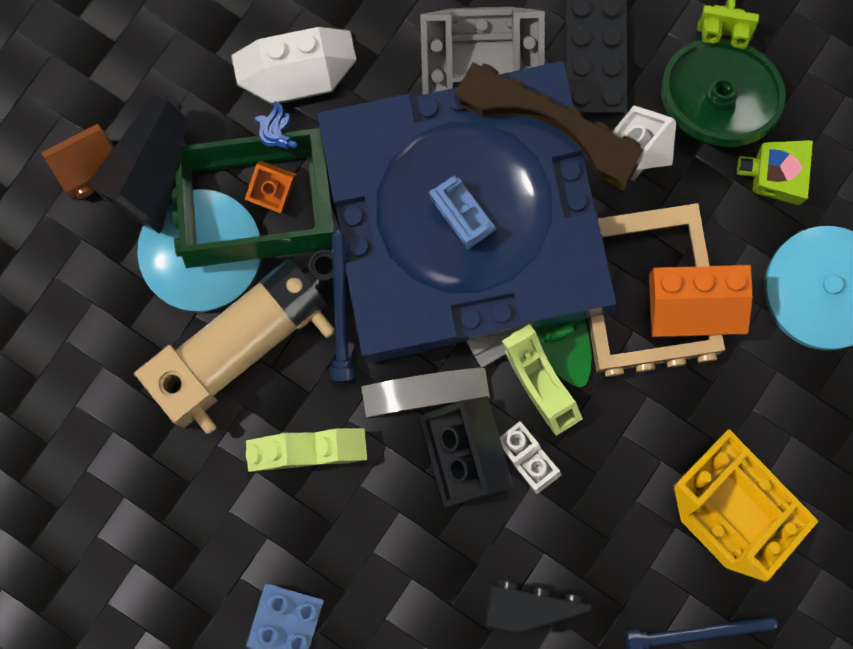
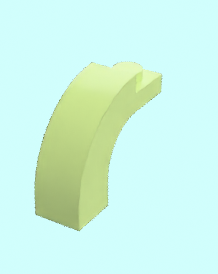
(540, 380)

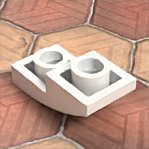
(529, 457)

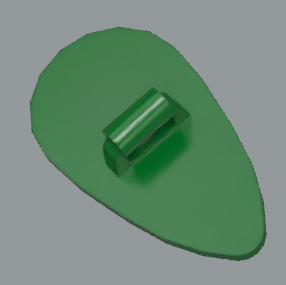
(567, 350)

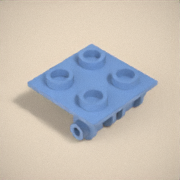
(284, 620)

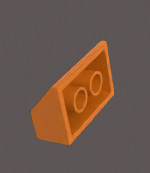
(700, 300)

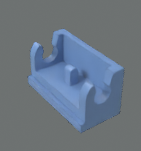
(461, 211)

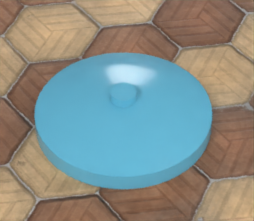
(203, 287)
(812, 288)

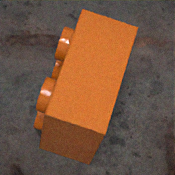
(270, 186)

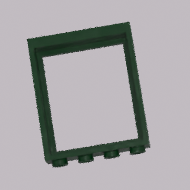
(245, 153)

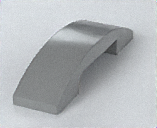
(424, 391)

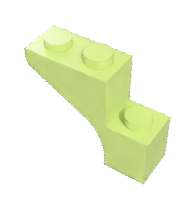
(306, 449)

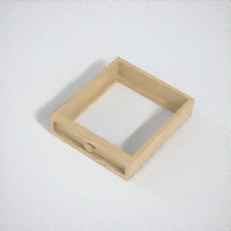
(674, 355)

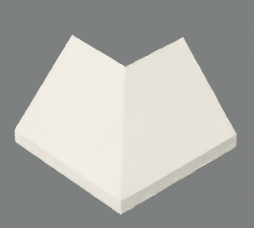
(653, 132)

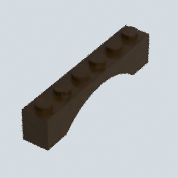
(492, 95)

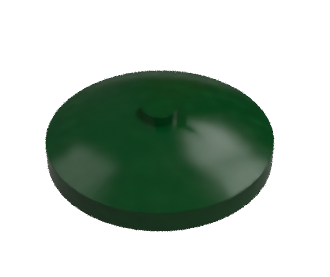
(723, 93)

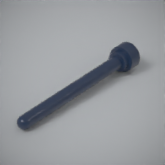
(342, 366)
(640, 640)

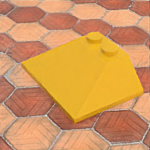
(741, 509)

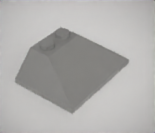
(494, 36)

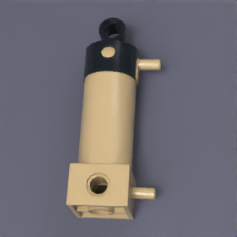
(236, 340)

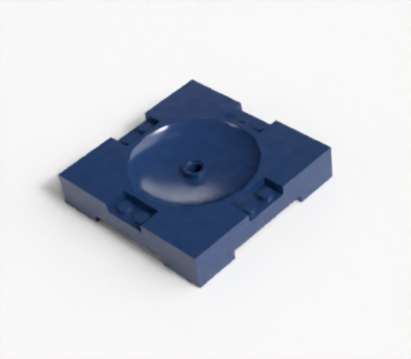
(405, 263)

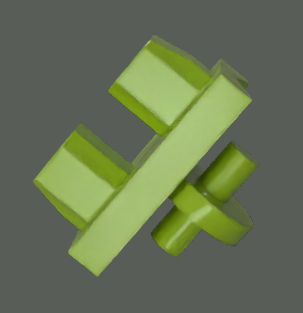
(727, 22)

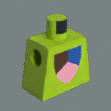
(780, 170)

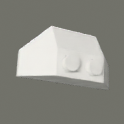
(295, 64)

